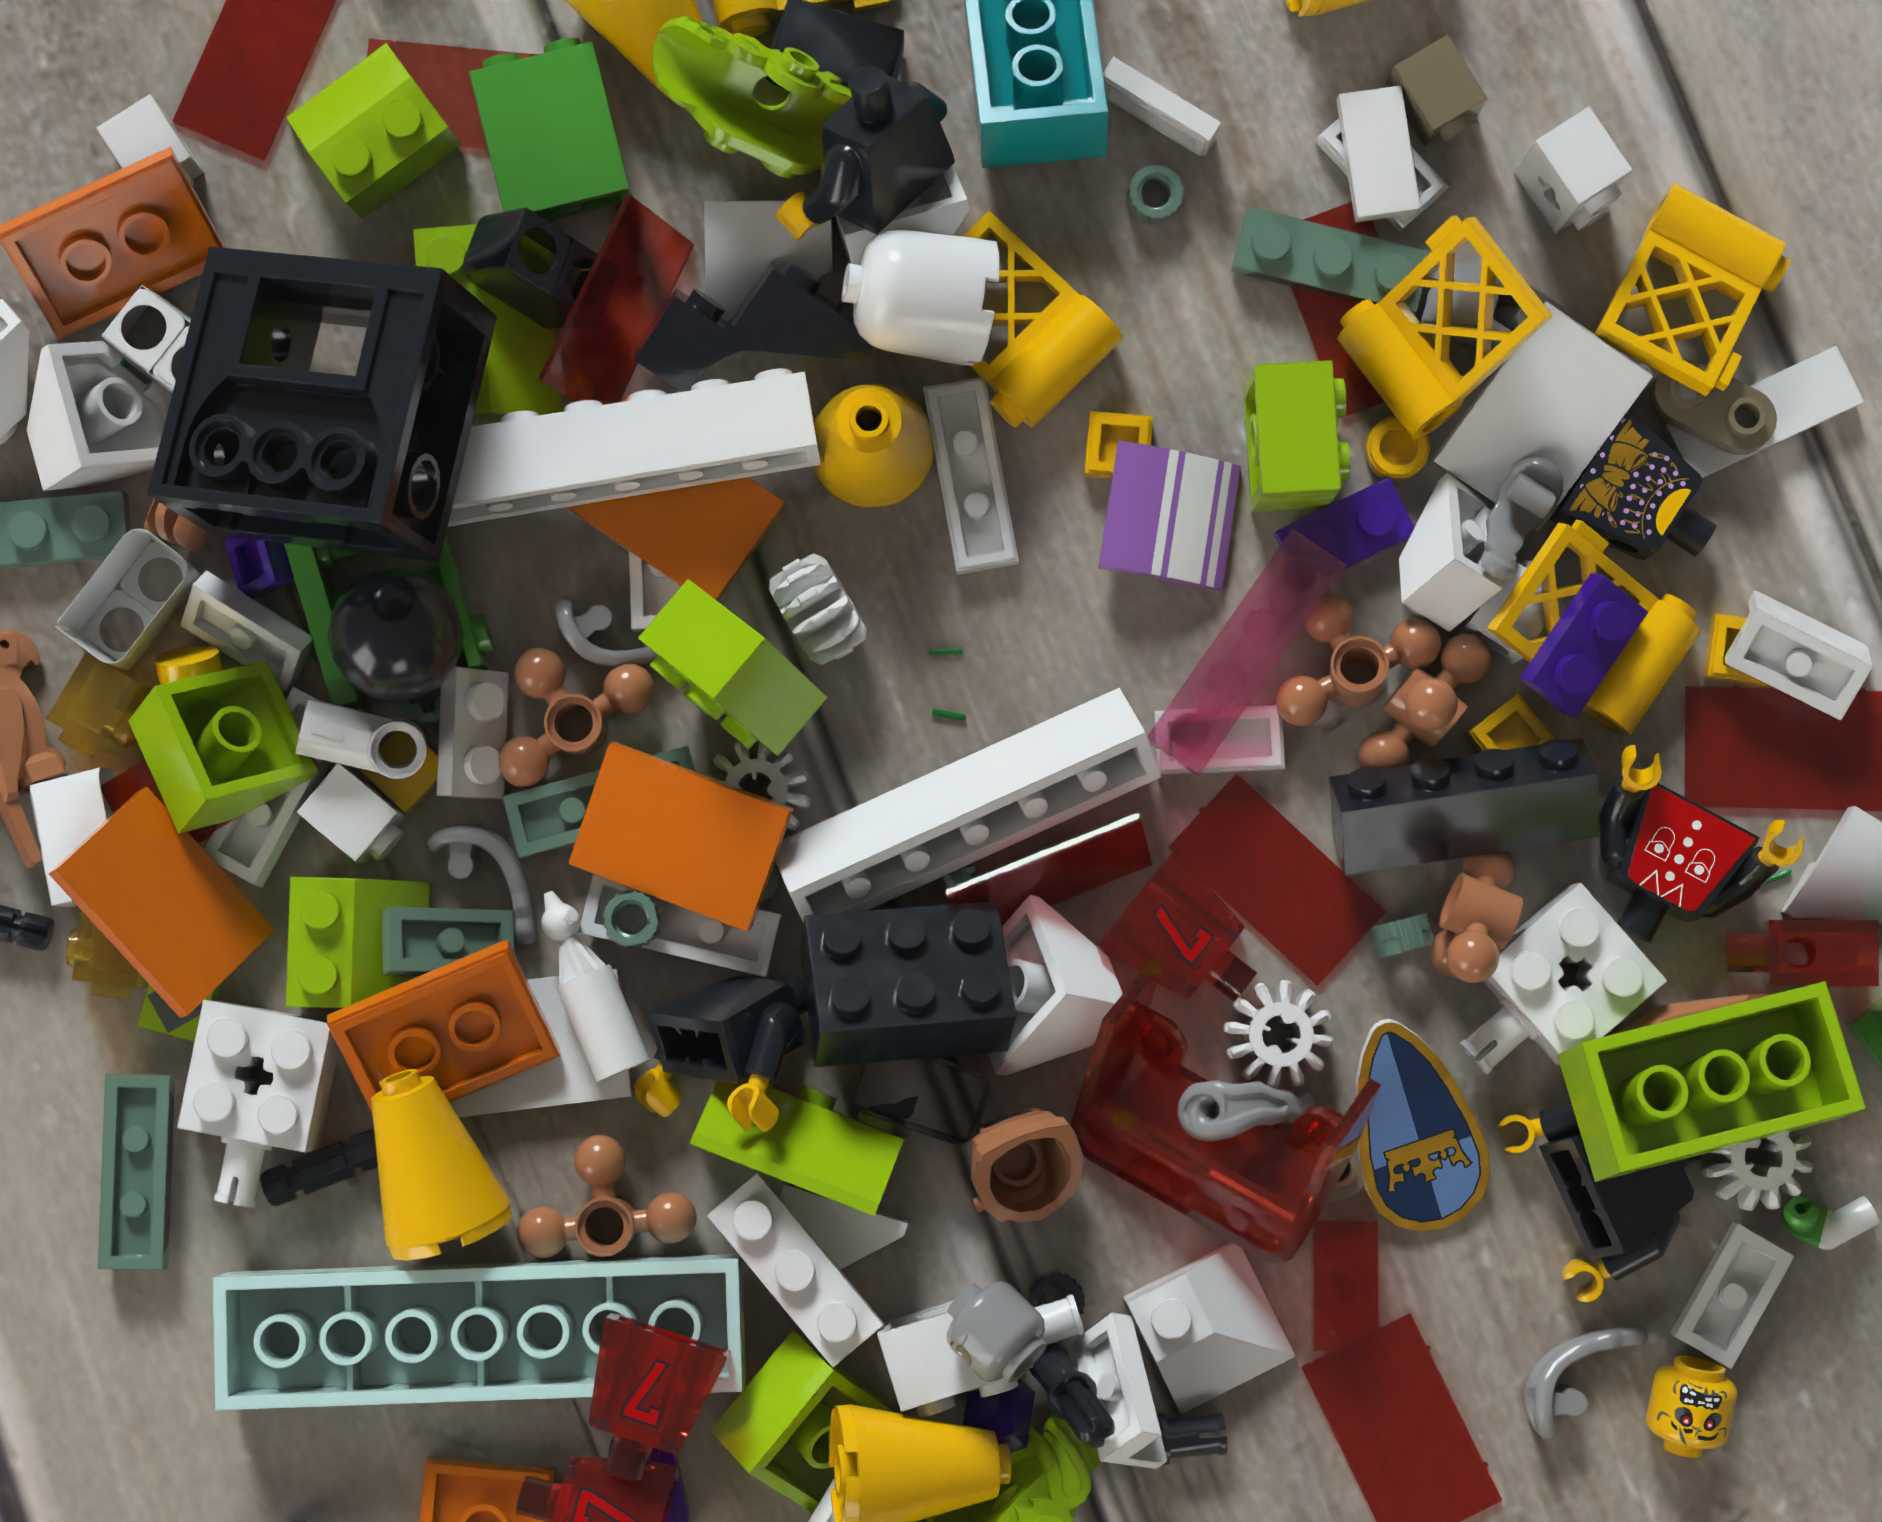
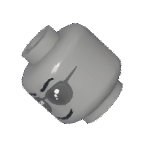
(996, 1331)

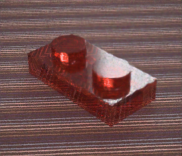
(1344, 1286)

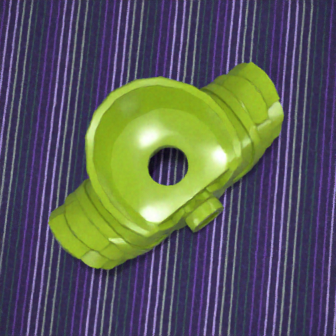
(715, 82)
(1045, 1481)

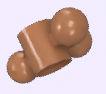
(1411, 644)
(542, 675)
(1427, 704)
(1477, 919)
(600, 1163)

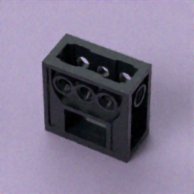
(254, 405)

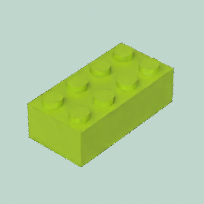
(1710, 1081)

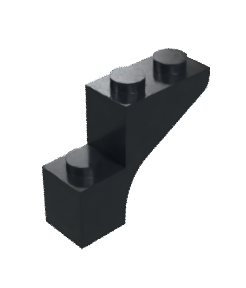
(776, 317)

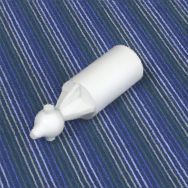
(592, 997)

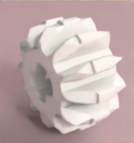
(817, 609)
(761, 767)
(1285, 1014)
(1764, 1179)

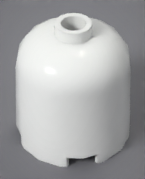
(924, 294)

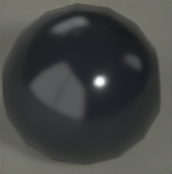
(395, 635)

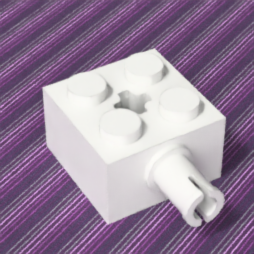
(1611, 979)
(226, 1101)
(930, 1373)

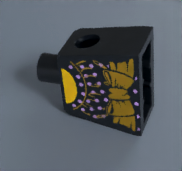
(1637, 494)

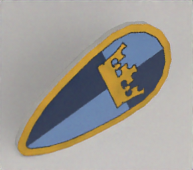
(1421, 1141)

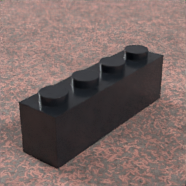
(1464, 806)

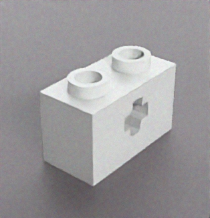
(1574, 172)

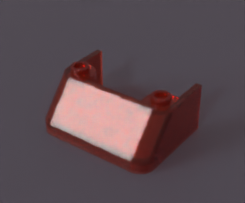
(1248, 1188)

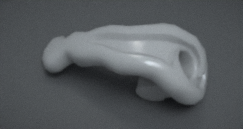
(1522, 505)
(598, 619)
(464, 862)
(1225, 1110)
(1545, 1400)

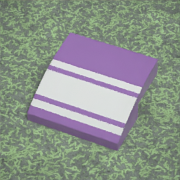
(1169, 515)

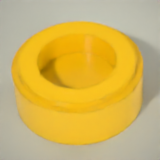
(1393, 452)
(187, 663)

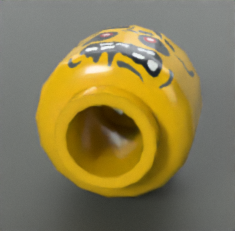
(1691, 1406)

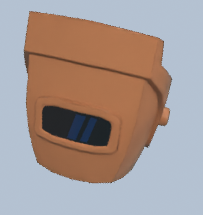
(1025, 1165)

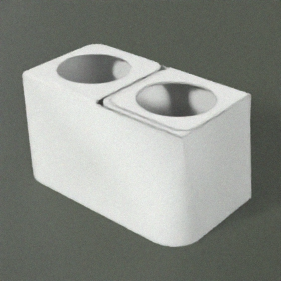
(162, 354)
(101, 597)
(65, 816)

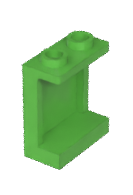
(551, 131)

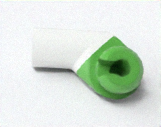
(1826, 1227)

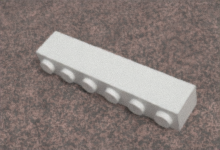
(636, 446)
(968, 809)

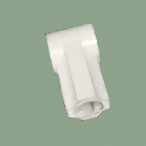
(353, 738)

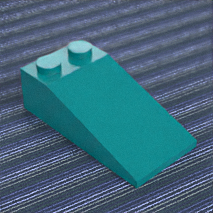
(1036, 81)

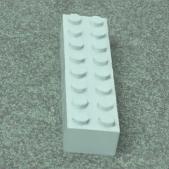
(457, 1328)

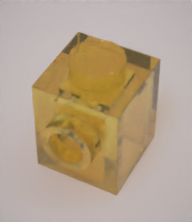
(98, 707)
(99, 962)

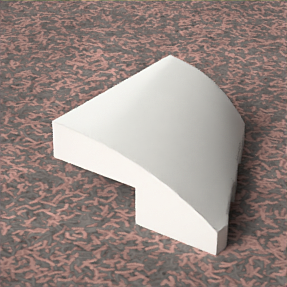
(743, 242)
(1846, 876)

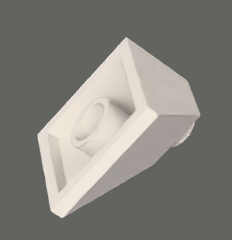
(1209, 1326)

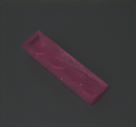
(1245, 652)

